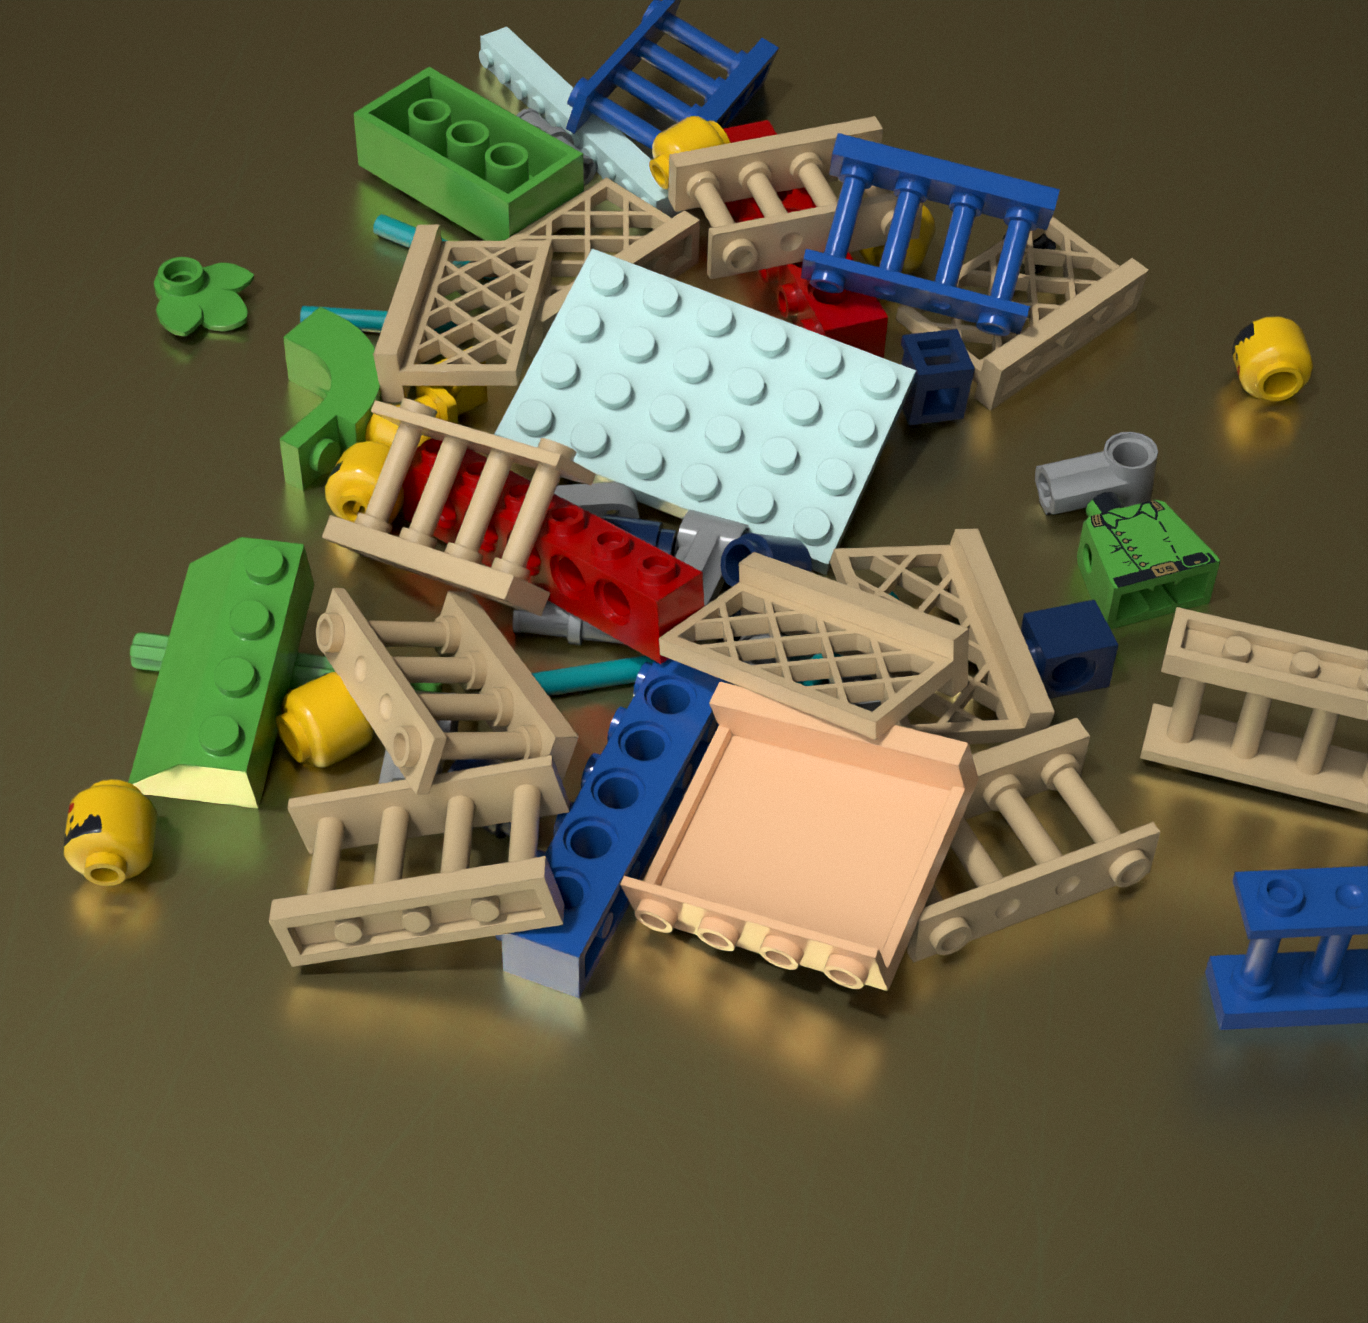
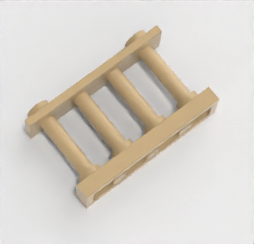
(761, 170)
(460, 562)
(470, 654)
(1266, 667)
(1007, 776)
(433, 907)

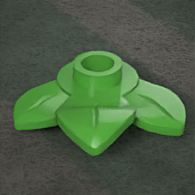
(200, 295)

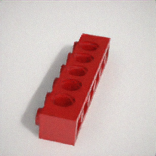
(839, 316)
(577, 557)

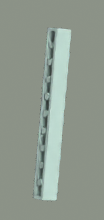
(548, 94)

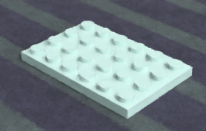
(709, 405)

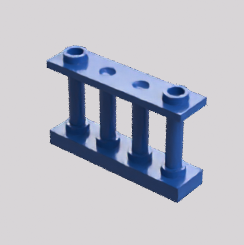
(722, 97)
(914, 181)
(1295, 987)

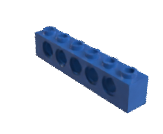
(617, 822)

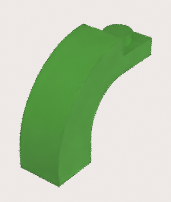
(339, 366)

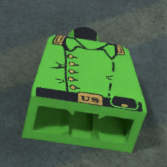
(1142, 561)

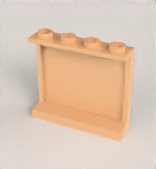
(807, 839)

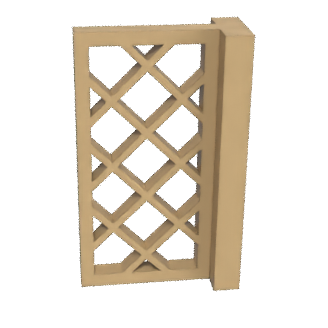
(665, 250)
(421, 306)
(1053, 329)
(975, 596)
(823, 619)

